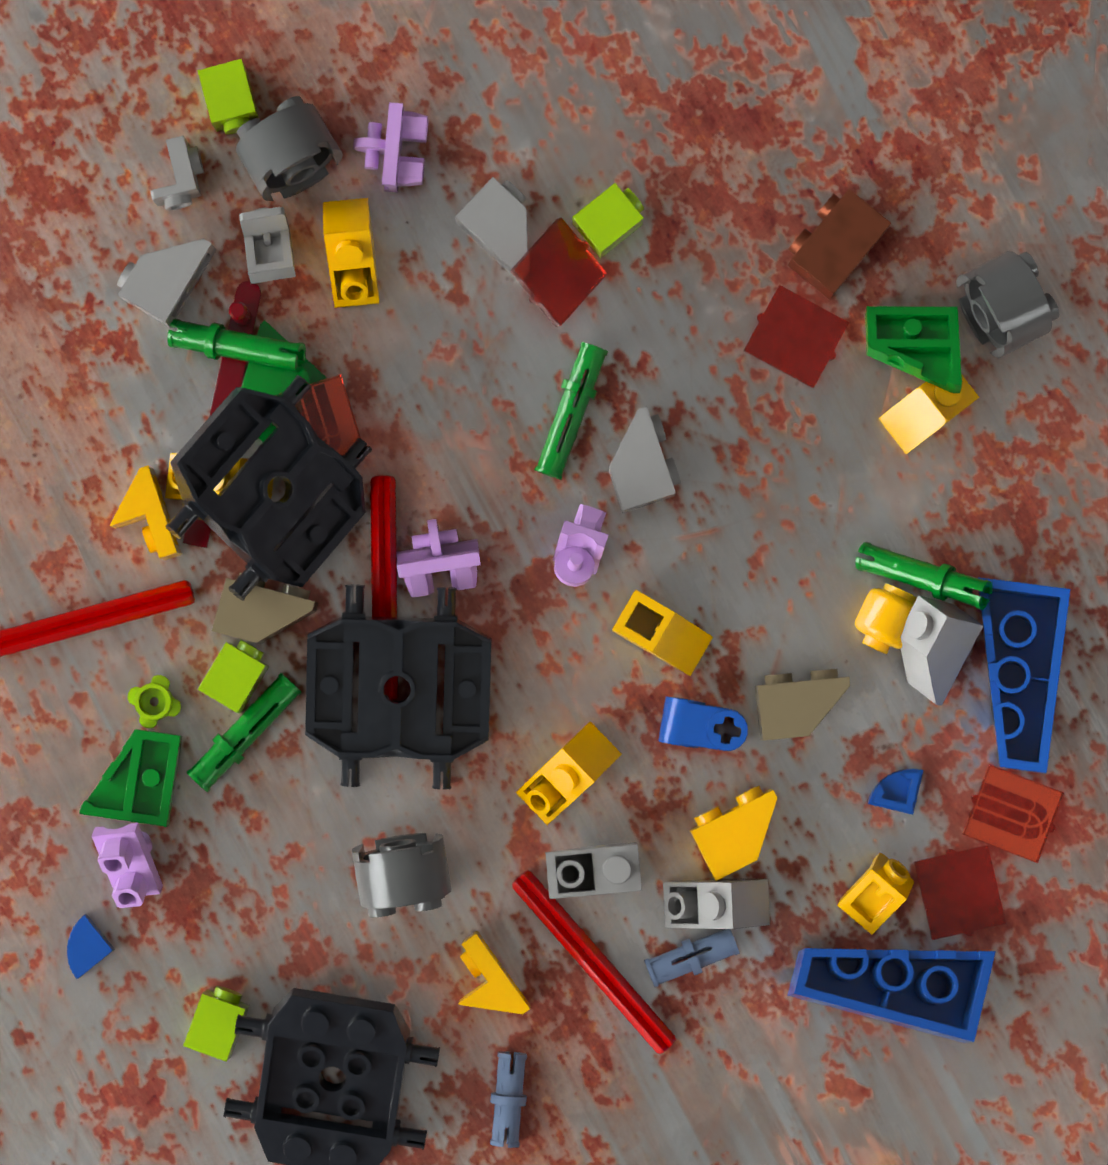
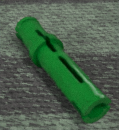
(218, 342)
(589, 359)
(941, 581)
(243, 733)

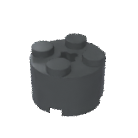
(287, 149)
(1007, 302)
(401, 874)

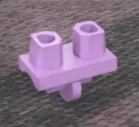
(401, 127)
(580, 547)
(437, 553)
(128, 863)

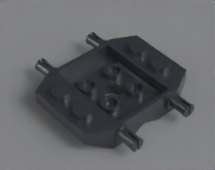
(277, 538)
(406, 650)
(321, 1032)

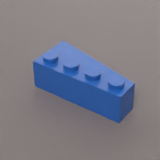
(1024, 655)
(908, 988)

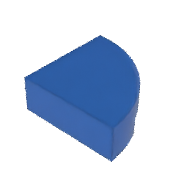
(897, 791)
(86, 946)

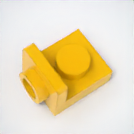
(877, 893)

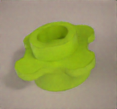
(141, 700)

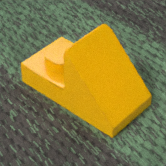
(925, 412)
(143, 502)
(499, 989)

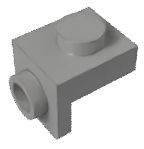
(186, 165)
(267, 244)

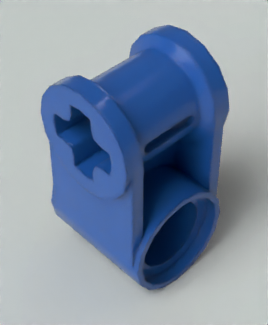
(693, 723)

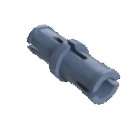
(722, 946)
(508, 1099)

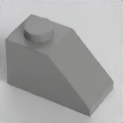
(497, 222)
(165, 279)
(936, 646)

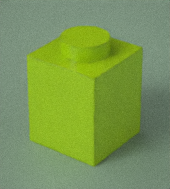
(228, 95)
(609, 219)
(234, 675)
(214, 1023)

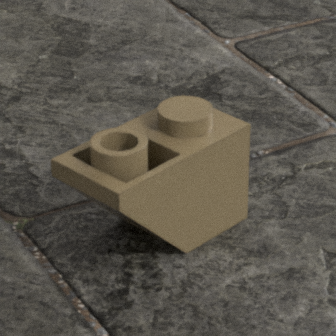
(262, 612)
(796, 708)

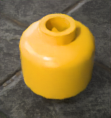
(884, 617)

